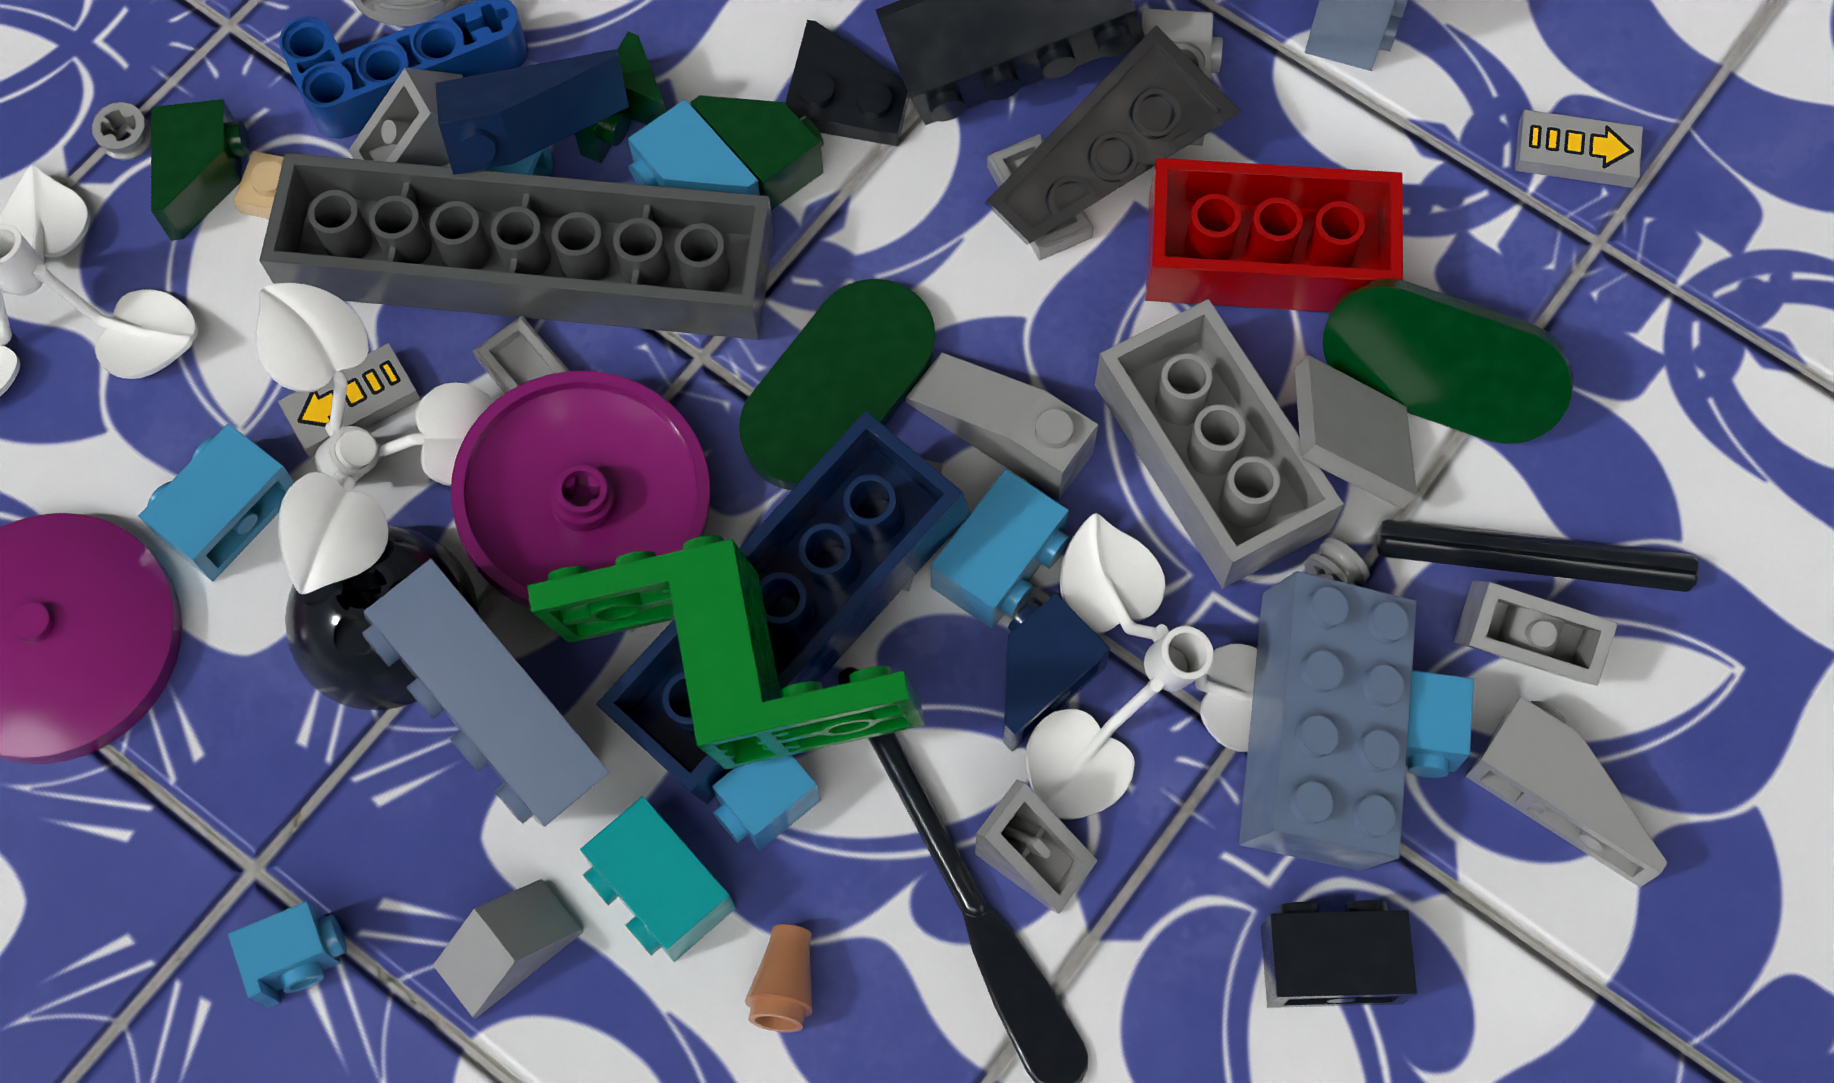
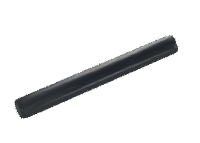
(1537, 555)

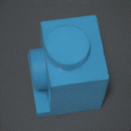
(287, 952)

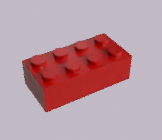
(1270, 233)

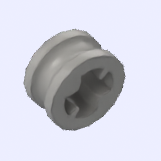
(113, 116)
(1337, 563)

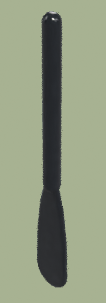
(1019, 991)

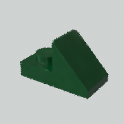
(643, 99)

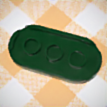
(850, 358)
(1450, 360)

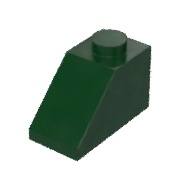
(768, 140)
(193, 162)

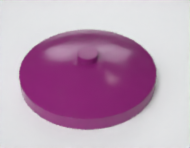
(575, 478)
(81, 635)

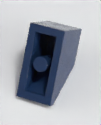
(1047, 664)

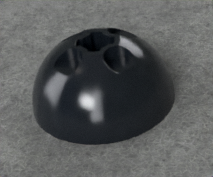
(328, 628)

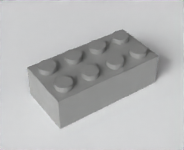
(1216, 443)

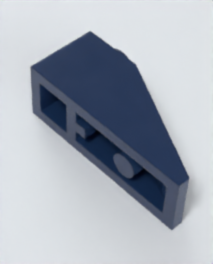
(525, 109)

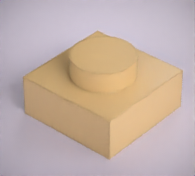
(259, 185)

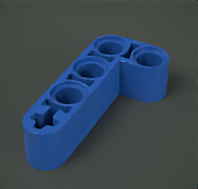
(475, 38)

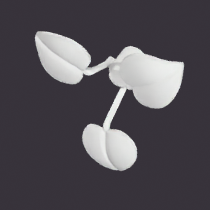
(50, 221)
(324, 526)
(1111, 582)

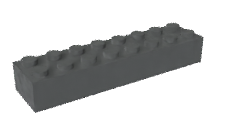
(522, 245)

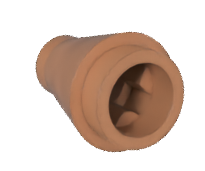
(782, 985)

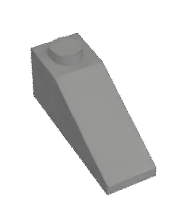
(1008, 421)
(1559, 783)

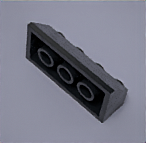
(989, 49)

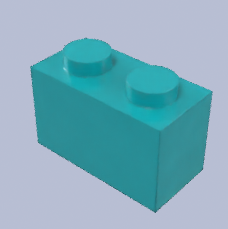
(656, 880)

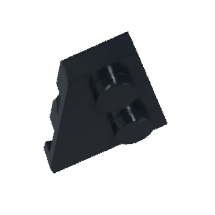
(845, 90)

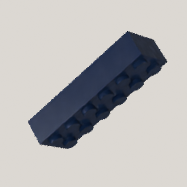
(824, 573)

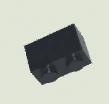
(1337, 956)

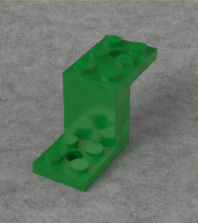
(724, 652)

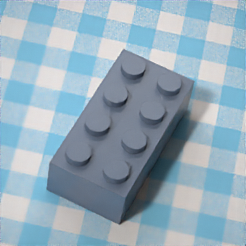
(484, 693)
(1329, 723)

